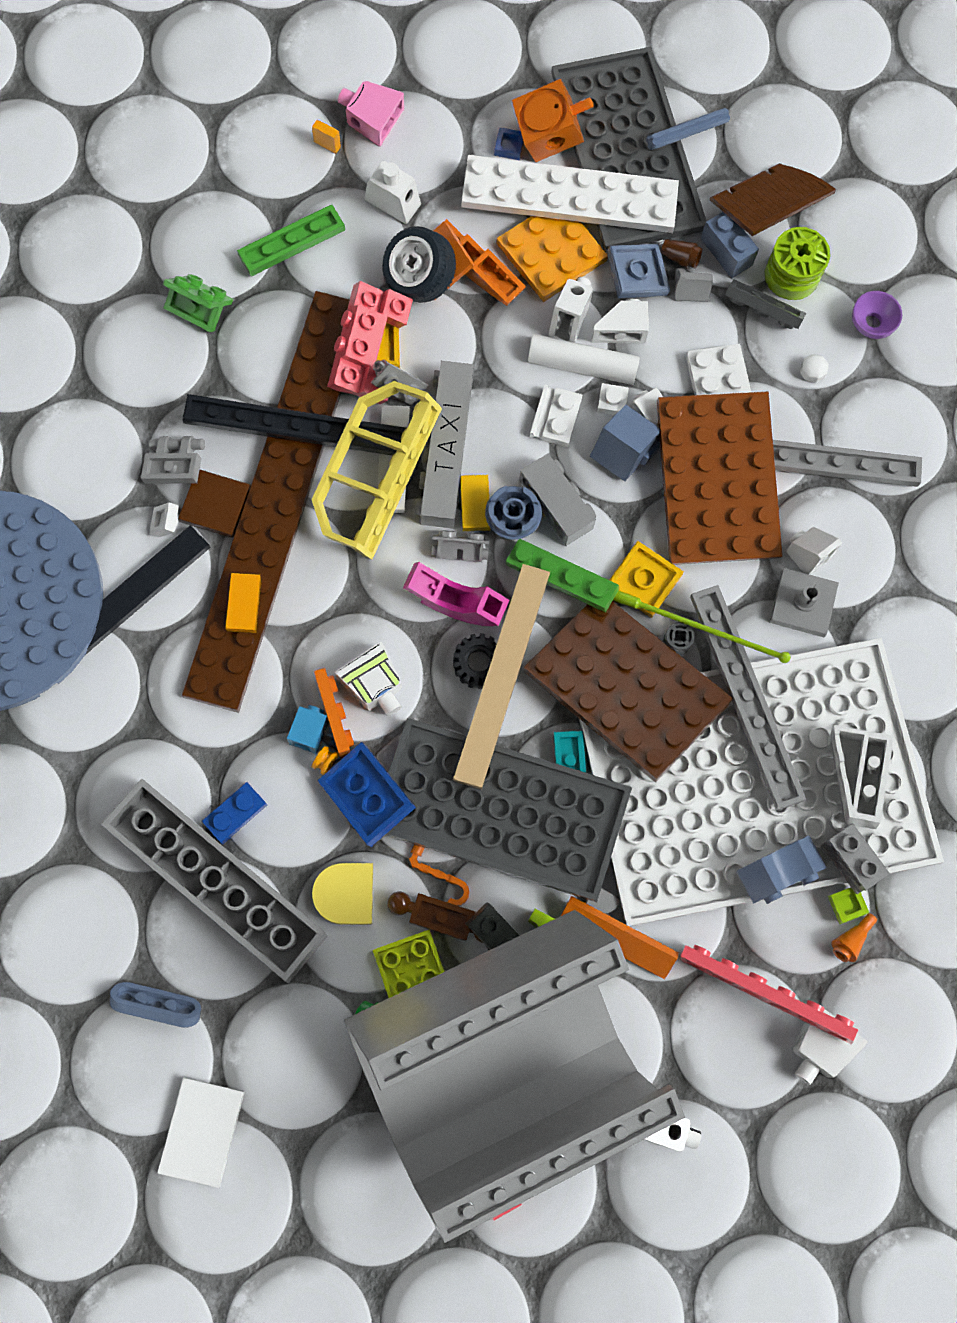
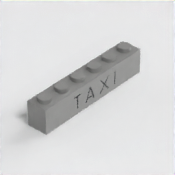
(446, 445)

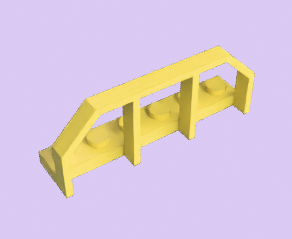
(399, 472)

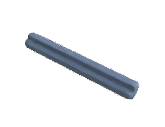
(688, 129)

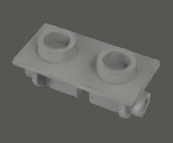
(388, 373)
(471, 546)

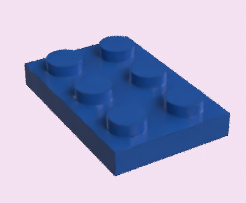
(366, 794)

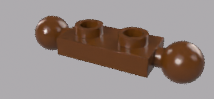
(433, 914)

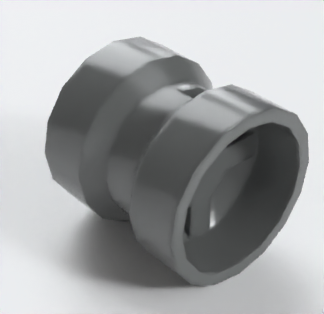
(675, 641)

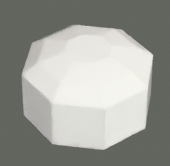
(814, 368)

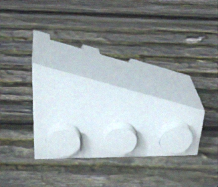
(862, 773)

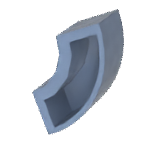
(782, 869)

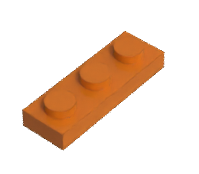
(334, 711)

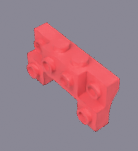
(362, 335)

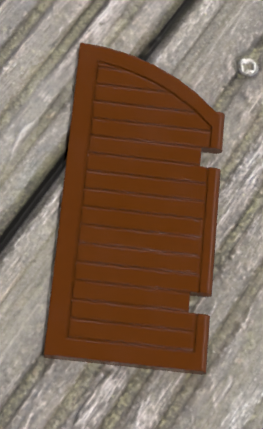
(771, 197)

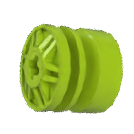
(797, 263)

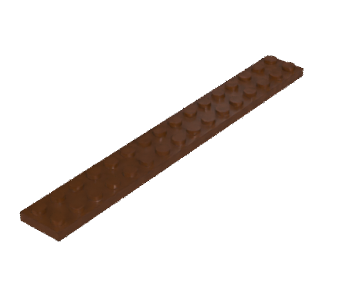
(269, 515)

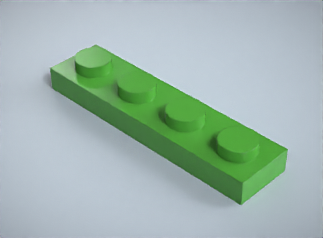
(291, 240)
(565, 575)

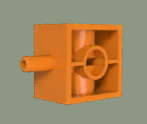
(549, 120)

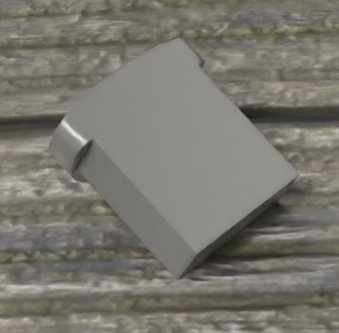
(692, 285)

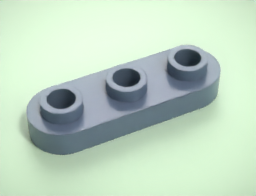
(155, 1004)

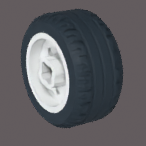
(419, 264)

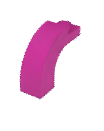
(468, 604)

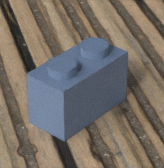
(729, 244)

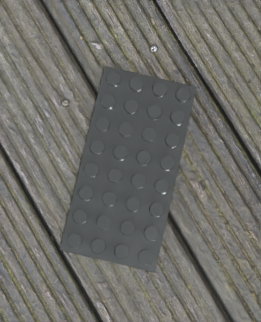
(626, 110)
(524, 822)

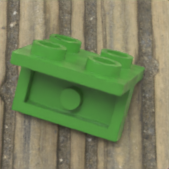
(196, 301)

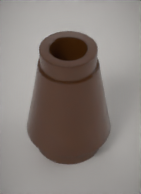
(684, 253)

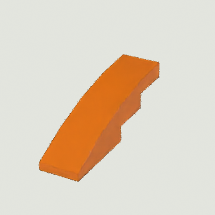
(490, 271)

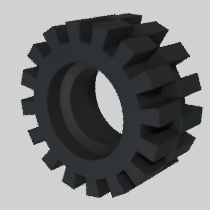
(461, 656)

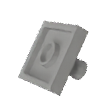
(804, 602)

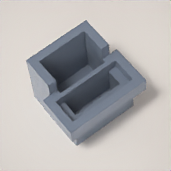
(626, 443)

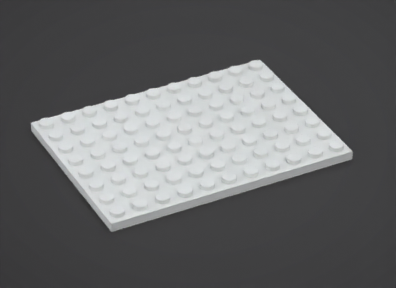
(715, 812)

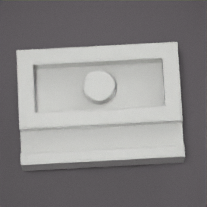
(556, 416)

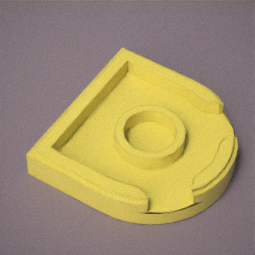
(345, 893)

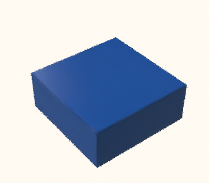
(509, 144)

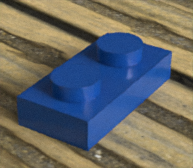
(234, 813)

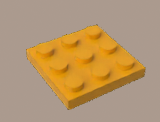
(551, 252)

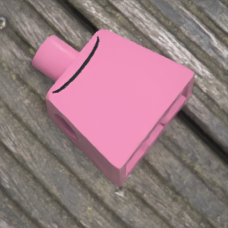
(372, 110)

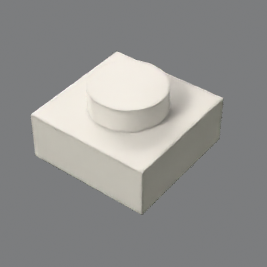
(612, 399)
(164, 520)

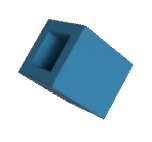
(308, 728)

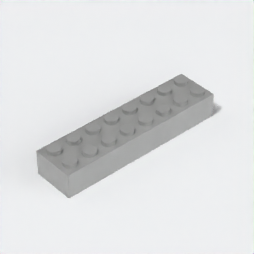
(215, 880)

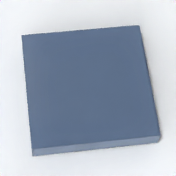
(638, 271)

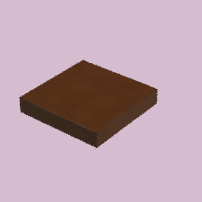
(215, 503)

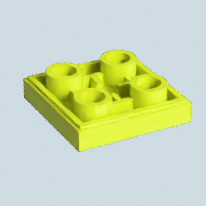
(408, 962)

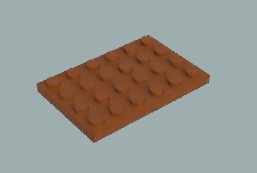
(719, 478)

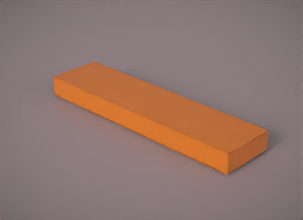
(635, 945)

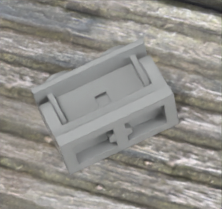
(855, 859)

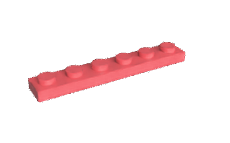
(781, 998)

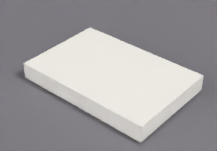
(201, 1132)

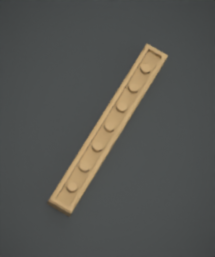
(501, 677)

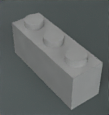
(558, 499)

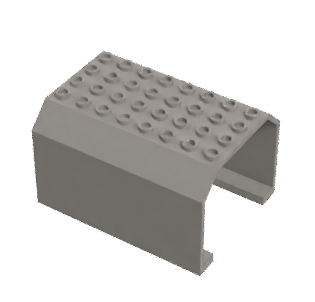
(508, 1073)

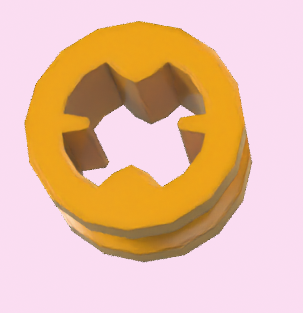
(324, 760)

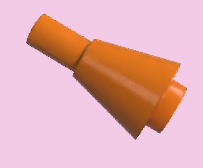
(850, 943)

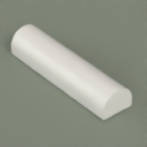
(583, 359)

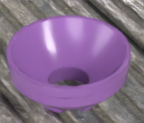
(881, 306)

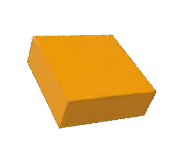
(326, 136)

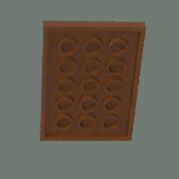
(628, 687)

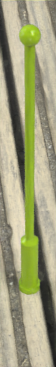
(635, 603)

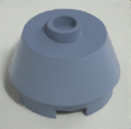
(513, 512)

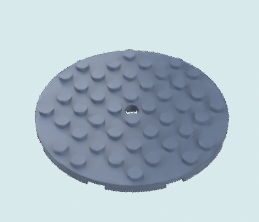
(46, 597)

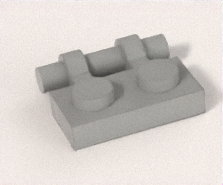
(170, 467)

